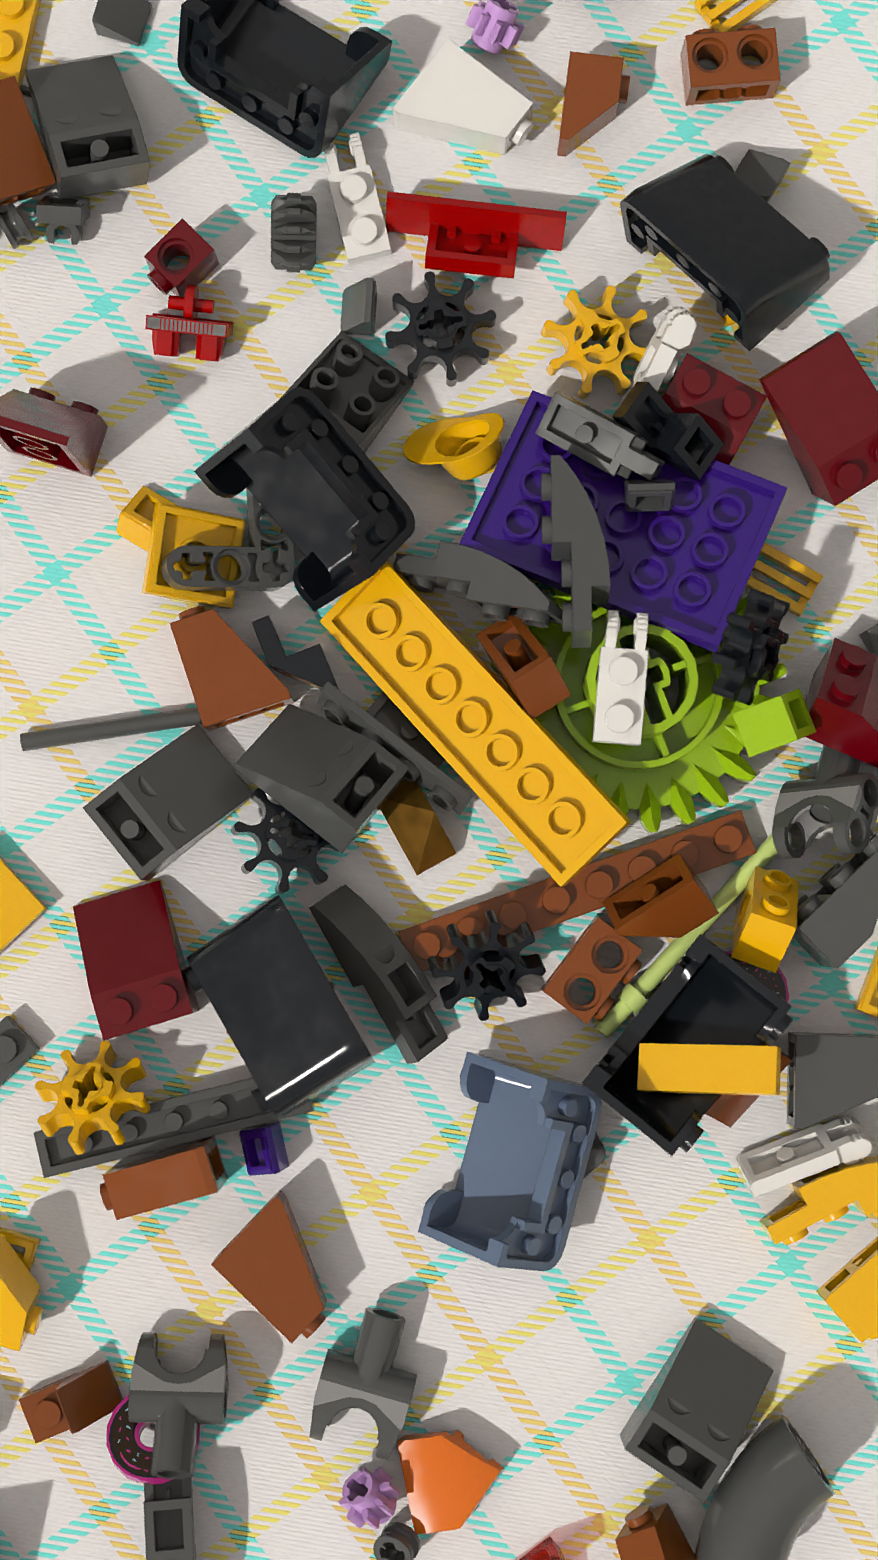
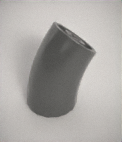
(764, 1498)

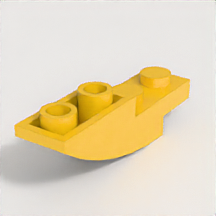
(825, 1198)

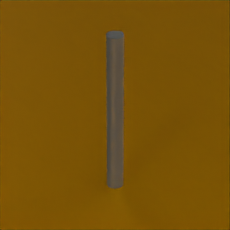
(110, 729)

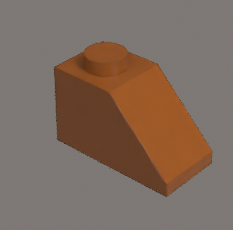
(590, 97)
(524, 665)
(662, 902)

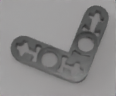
(250, 560)

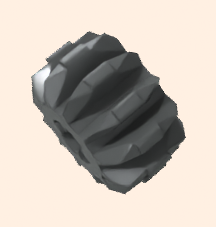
(293, 232)

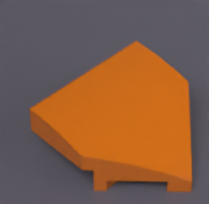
(443, 1479)

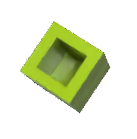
(773, 723)

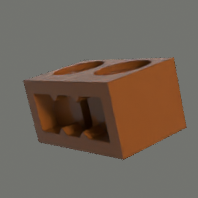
(732, 78)
(582, 963)

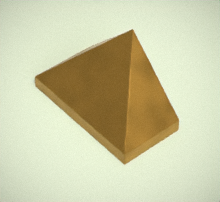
(416, 827)

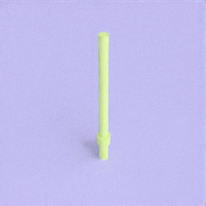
(633, 997)

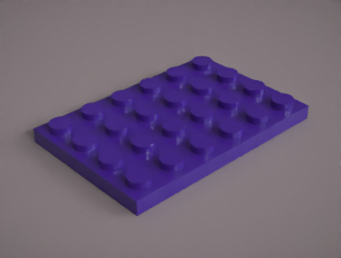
(673, 564)

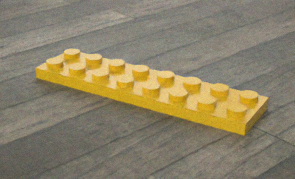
(475, 723)

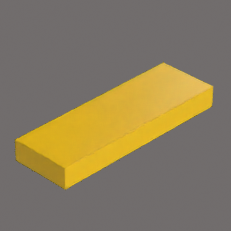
(709, 1069)

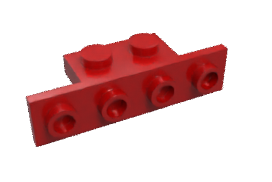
(474, 234)

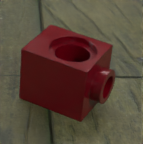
(180, 241)

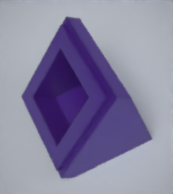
(264, 1149)

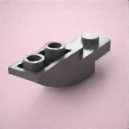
(579, 545)
(483, 582)
(381, 963)
(169, 1520)

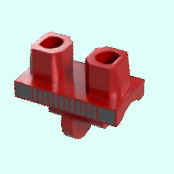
(168, 328)

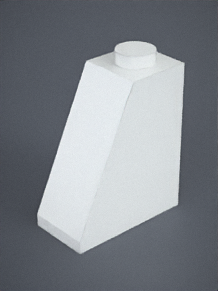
(464, 104)

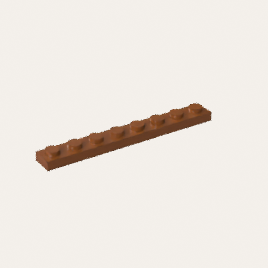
(549, 904)

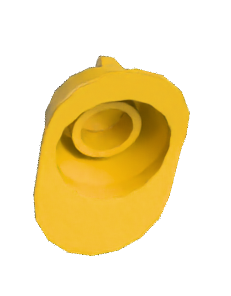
(461, 445)

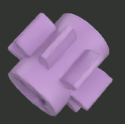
(494, 25)
(369, 1497)

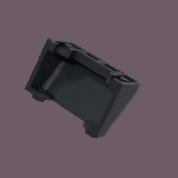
(278, 68)
(727, 244)
(317, 492)
(700, 1002)
(278, 1009)

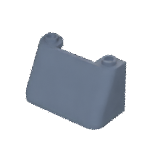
(518, 1166)

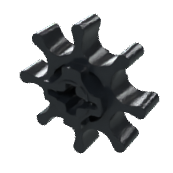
(426, 339)
(750, 647)
(283, 857)
(486, 965)

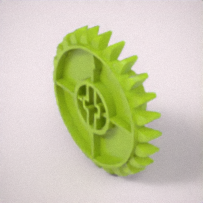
(679, 752)

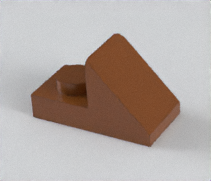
(71, 1402)

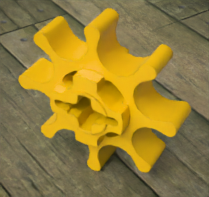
(597, 325)
(92, 1097)

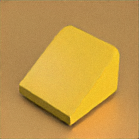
(137, 517)

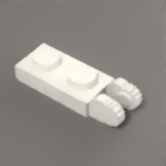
(357, 205)
(659, 357)
(621, 684)
(804, 1154)

